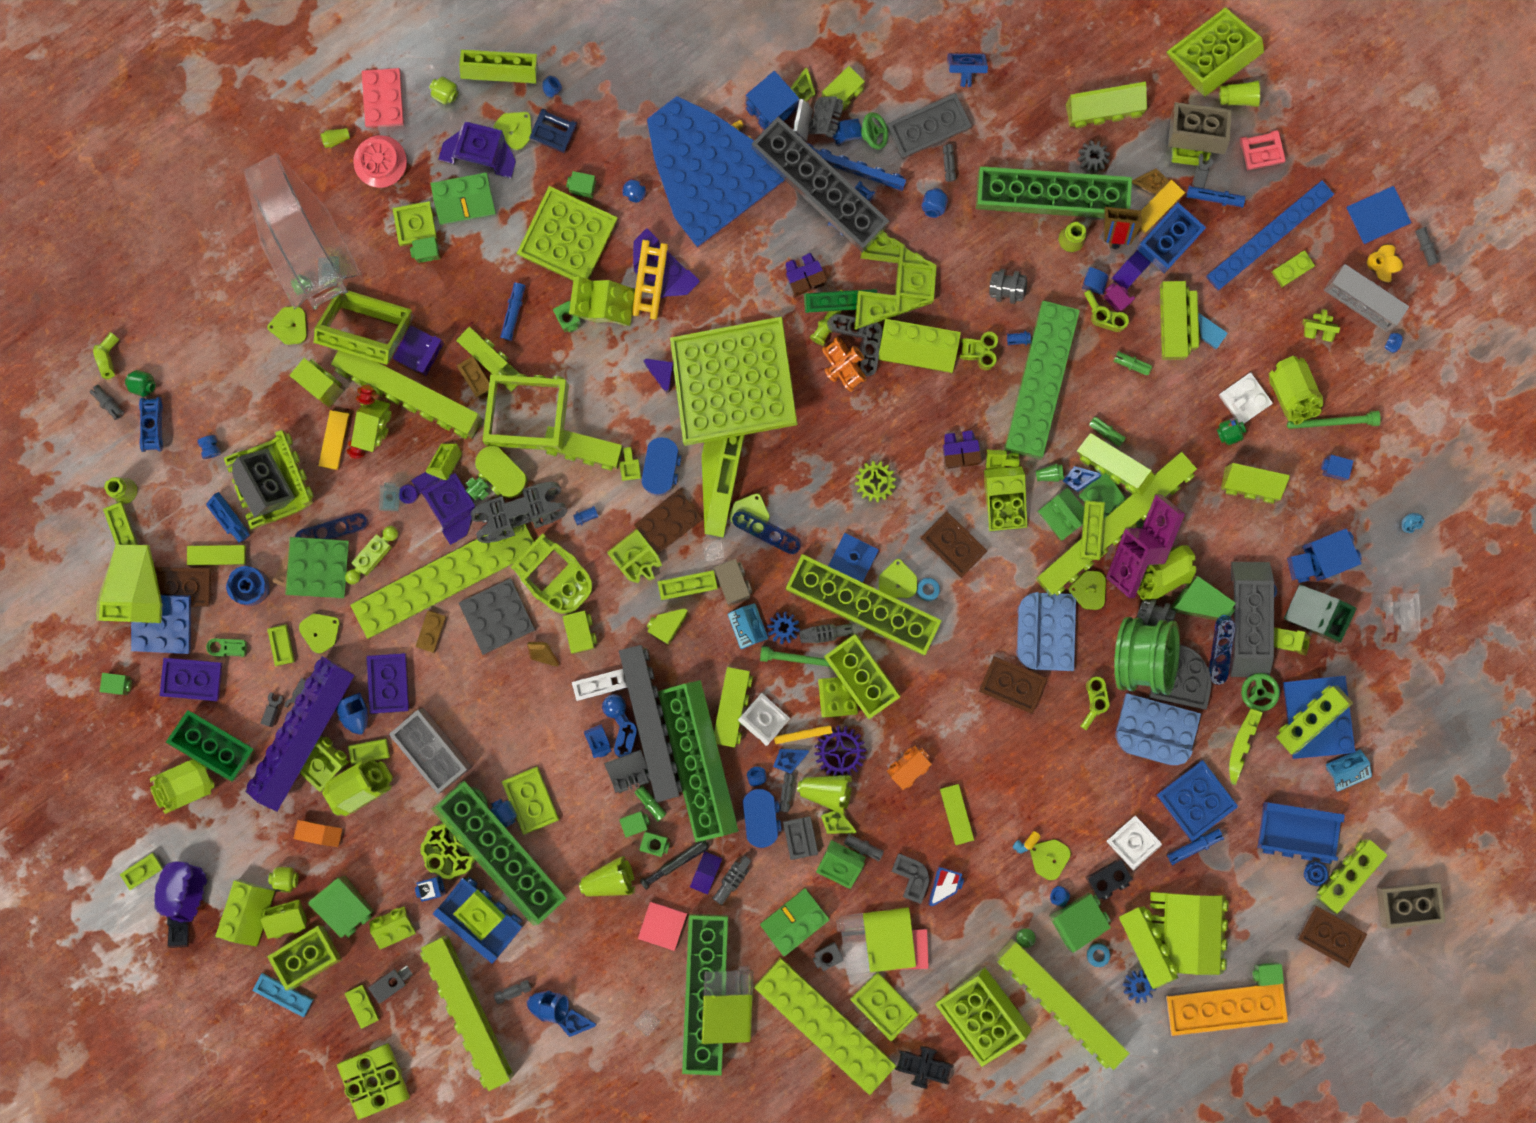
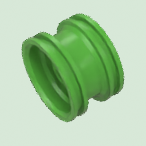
(1147, 655)

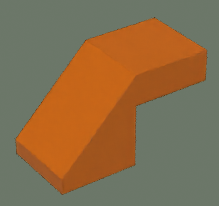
(317, 833)

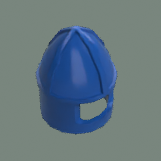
(353, 713)
(549, 1006)

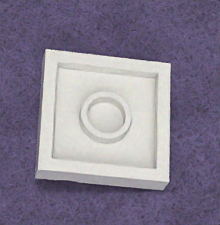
(1245, 398)
(764, 719)
(1134, 843)

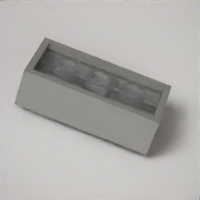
(1366, 298)
(430, 750)

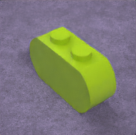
(500, 472)

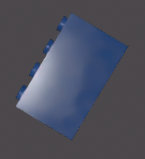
(1299, 832)
(497, 939)

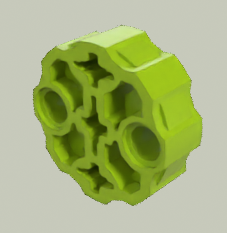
(445, 869)

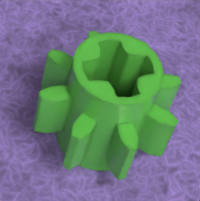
(477, 488)

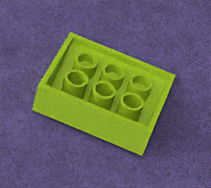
(1216, 51)
(983, 1017)

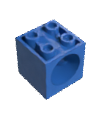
(771, 100)
(1333, 554)

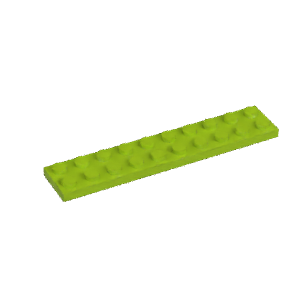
(438, 581)

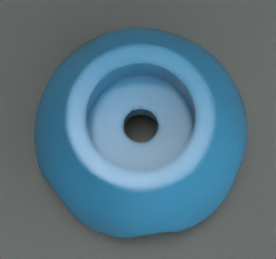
(1412, 522)

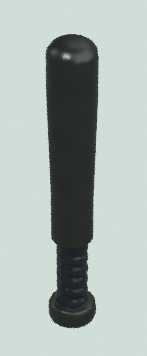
(689, 854)

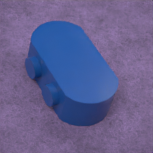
(660, 466)
(761, 818)

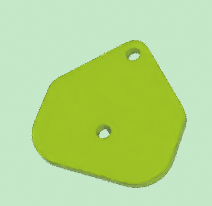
(518, 125)
(283, 326)
(754, 506)
(901, 575)
(1089, 590)
(325, 630)
(1045, 854)

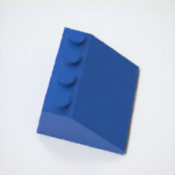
(1337, 736)

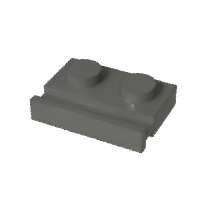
(800, 838)

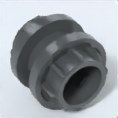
(1008, 286)
(1153, 613)

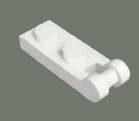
(599, 685)

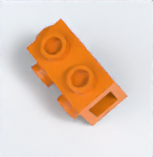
(909, 767)

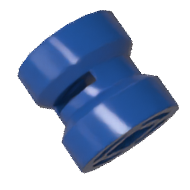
(209, 447)

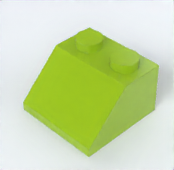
(667, 624)

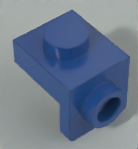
(847, 131)
(598, 741)

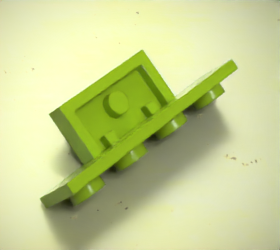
(486, 355)

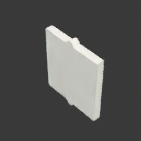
(803, 119)

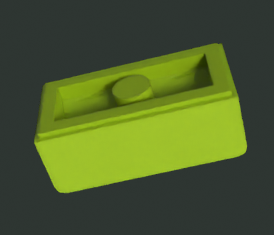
(444, 461)

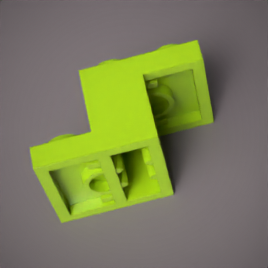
(602, 301)

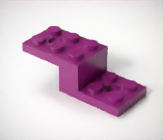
(1145, 545)

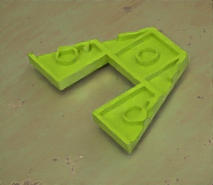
(913, 284)

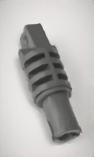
(825, 633)
(732, 879)

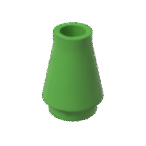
(1051, 473)

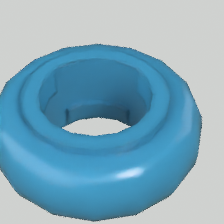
(934, 583)
(1092, 949)

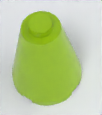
(827, 791)
(609, 880)

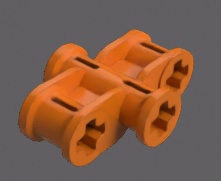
(844, 364)

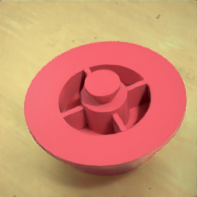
(380, 161)

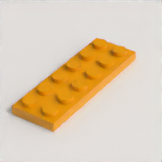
(1226, 1009)

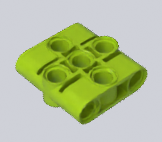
(353, 1067)

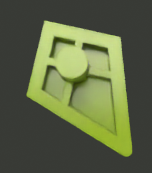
(803, 86)
(836, 823)

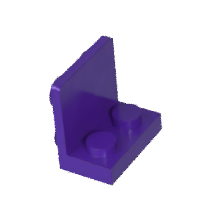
(418, 350)

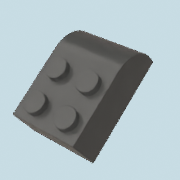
(261, 482)

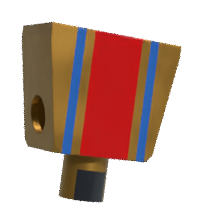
(1121, 226)

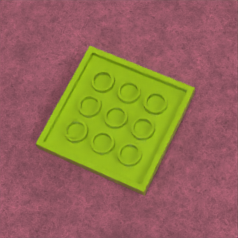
(567, 235)

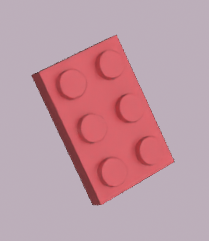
(382, 98)

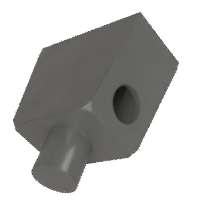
(382, 990)

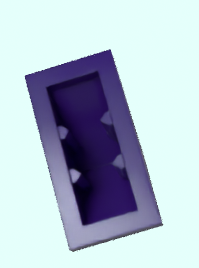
(1131, 270)
(661, 371)
(705, 872)

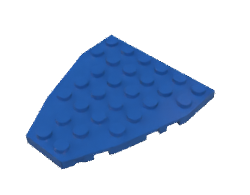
(706, 168)

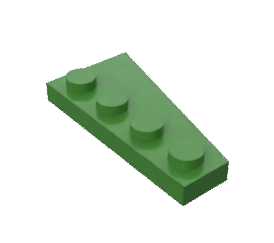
(1105, 491)

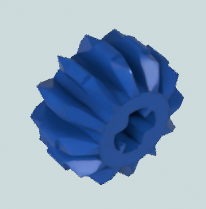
(789, 630)
(1140, 994)

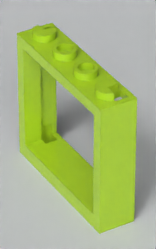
(359, 345)
(526, 442)

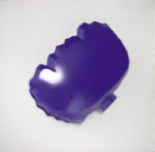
(179, 891)

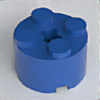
(238, 581)

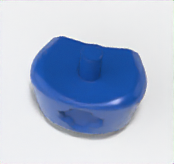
(1394, 342)

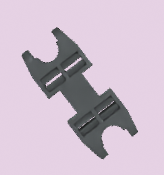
(518, 512)

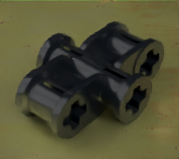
(917, 1064)

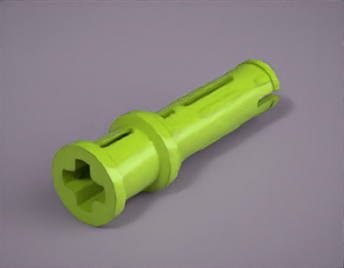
(823, 331)

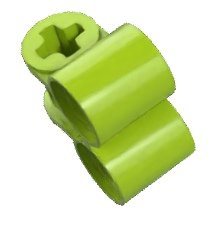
(979, 350)

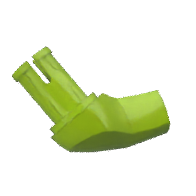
(102, 356)

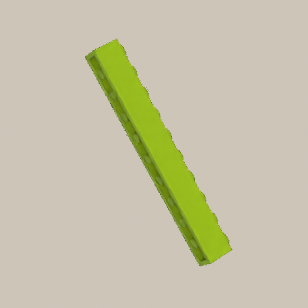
(1124, 516)

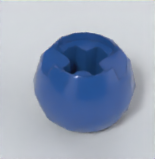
(634, 191)

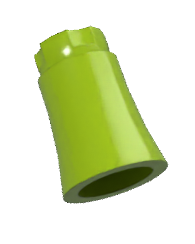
(1240, 94)
(1068, 241)
(127, 489)

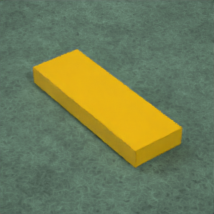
(1160, 205)
(334, 440)
(803, 734)

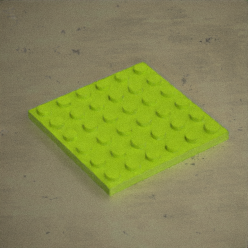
(733, 381)

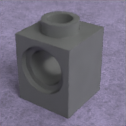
(833, 949)

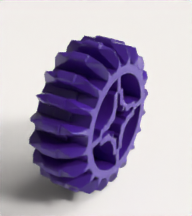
(842, 768)

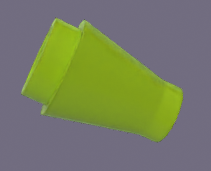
(334, 137)

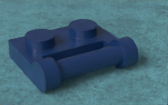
(551, 136)

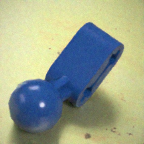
(614, 708)

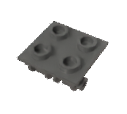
(822, 116)
(628, 771)

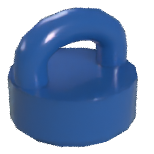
(551, 86)
(756, 776)
(1059, 896)

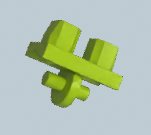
(1329, 329)

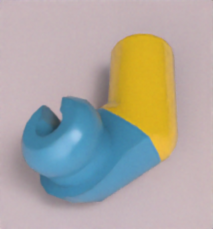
(1028, 844)

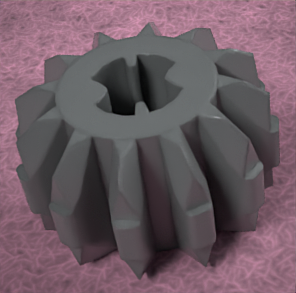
(1094, 163)

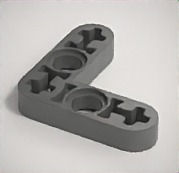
(863, 333)

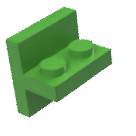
(1063, 514)
(841, 864)

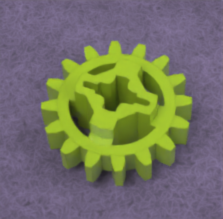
(883, 481)

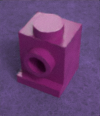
(1118, 297)

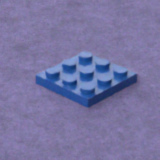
(170, 635)
(1197, 800)

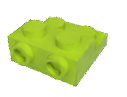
(323, 763)

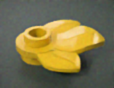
(1387, 262)

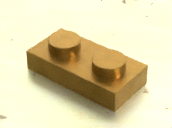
(474, 377)
(430, 631)

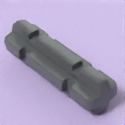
(949, 163)
(786, 793)
(512, 992)

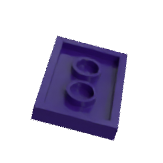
(191, 679)
(387, 683)

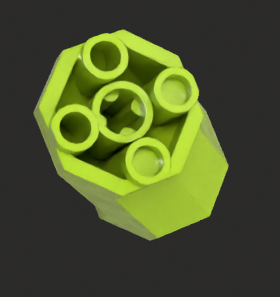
(1296, 390)
(1165, 577)
(181, 785)
(357, 786)

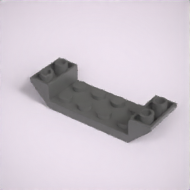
(1252, 618)

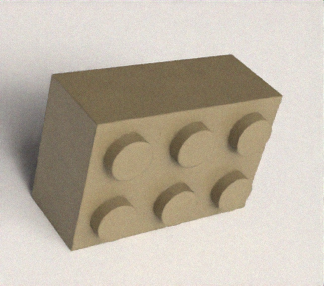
(1199, 128)
(732, 582)
(1411, 905)

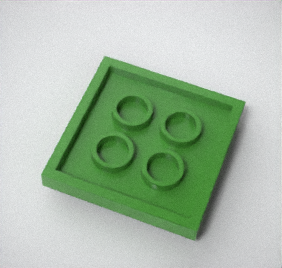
(316, 567)

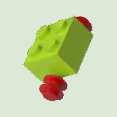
(369, 423)

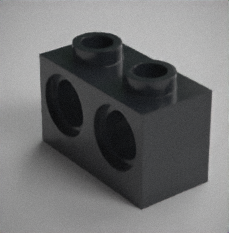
(1107, 874)

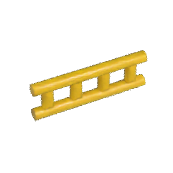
(658, 271)

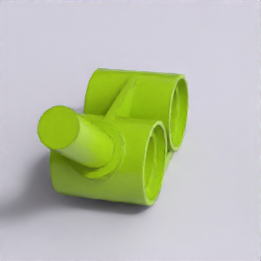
(1110, 316)
(1093, 696)

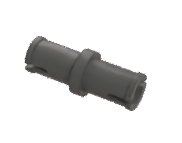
(1427, 246)
(106, 402)
(863, 847)

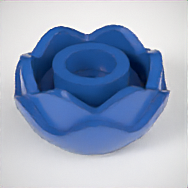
(1320, 878)

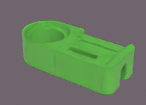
(228, 646)

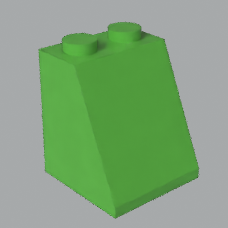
(1203, 601)
(342, 907)
(1080, 922)

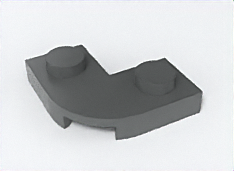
(917, 876)

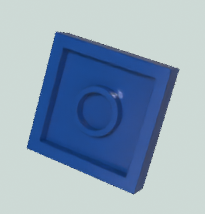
(966, 65)
(853, 557)

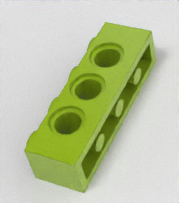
(1339, 703)
(1374, 858)

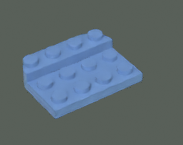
(1046, 631)
(1156, 730)

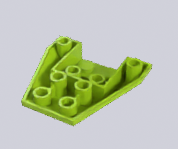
(130, 587)

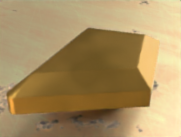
(1151, 181)
(542, 653)

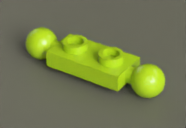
(371, 555)

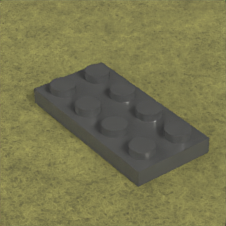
(929, 126)

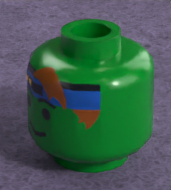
(1231, 431)

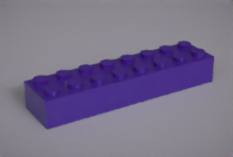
(299, 733)

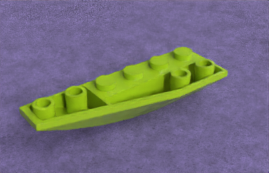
(719, 474)

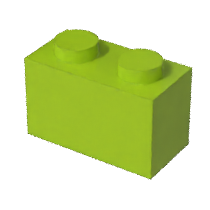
(845, 87)
(579, 632)
(283, 919)

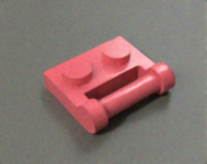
(1262, 156)

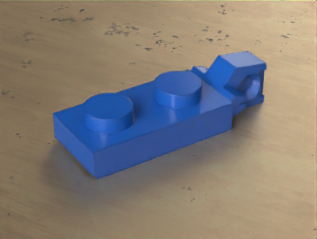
(227, 518)

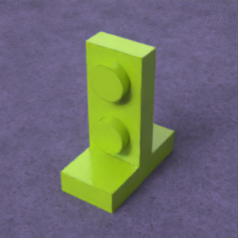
(1291, 640)

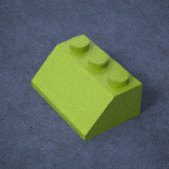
(1254, 483)
(243, 912)

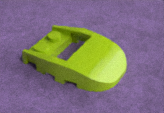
(567, 589)
(1240, 744)

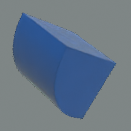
(1095, 281)

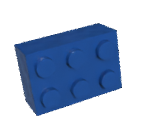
(1171, 238)

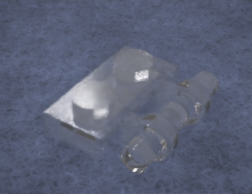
(1408, 612)

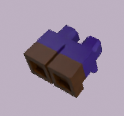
(797, 279)
(952, 451)

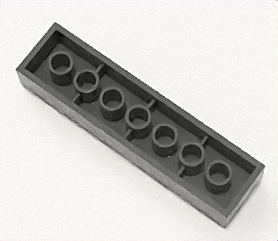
(820, 184)
(649, 722)

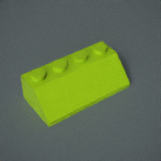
(1107, 104)
(919, 345)
(862, 676)

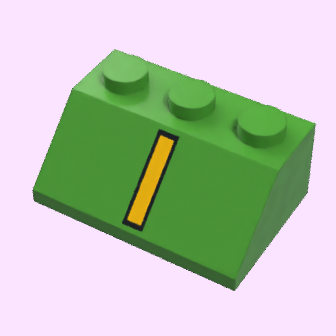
(463, 198)
(794, 922)

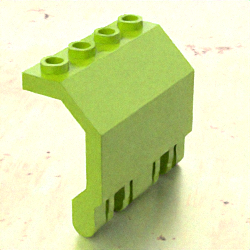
(295, 477)
(1193, 931)

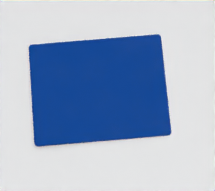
(1378, 214)

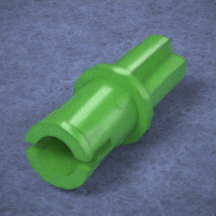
(1133, 363)
(1107, 431)
(650, 803)

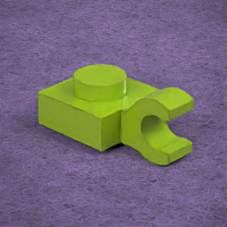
(999, 459)
(629, 468)

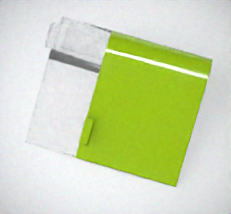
(877, 941)
(727, 1006)

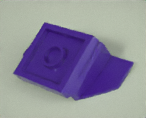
(480, 146)
(676, 279)
(448, 502)

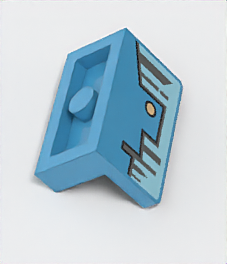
(747, 626)
(1349, 770)

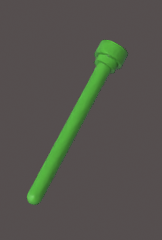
(1371, 418)
(769, 654)

